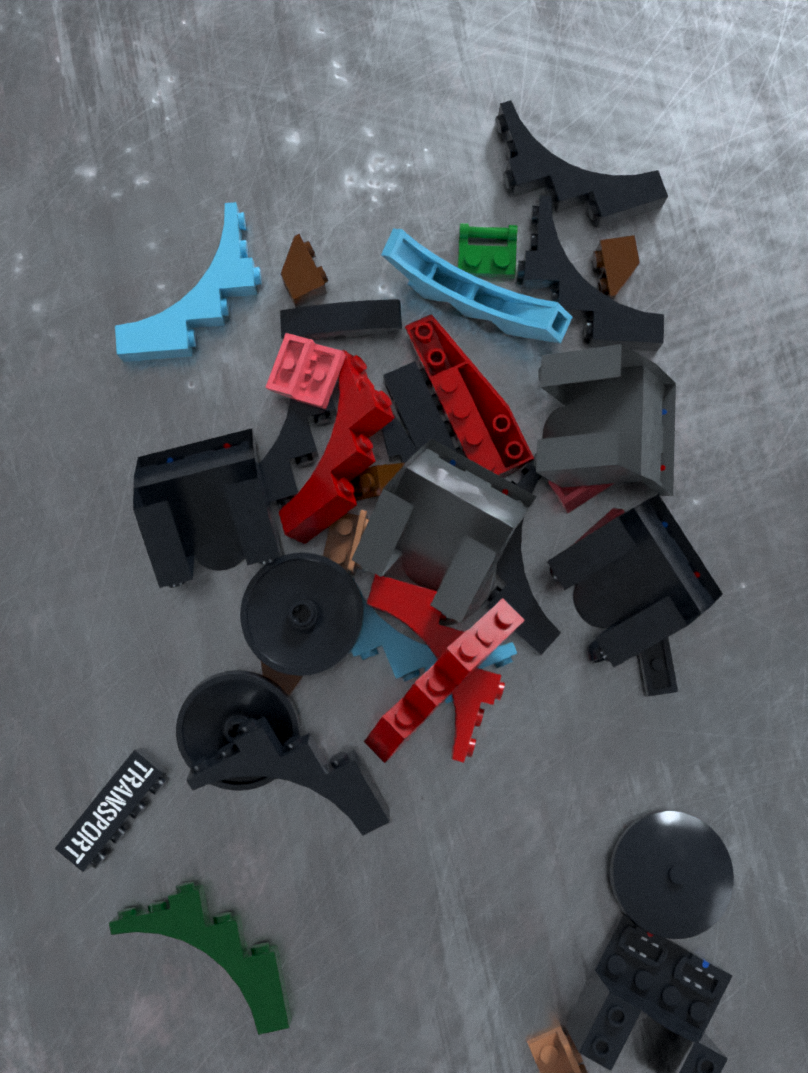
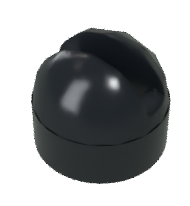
(594, 654)

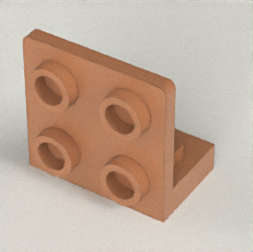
(344, 538)
(556, 1053)

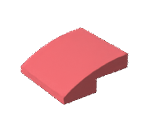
(305, 371)

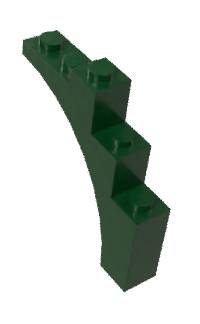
(187, 919)

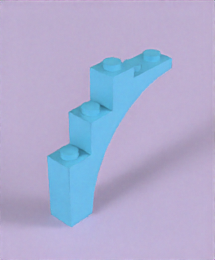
(472, 296)
(204, 306)
(405, 653)

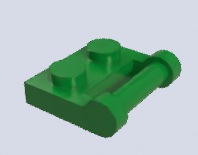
(488, 260)

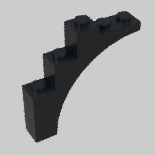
(607, 196)
(608, 321)
(292, 446)
(537, 630)
(301, 762)

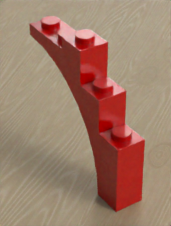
(348, 453)
(413, 607)
(442, 679)

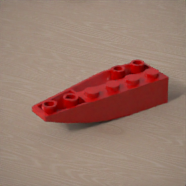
(472, 406)

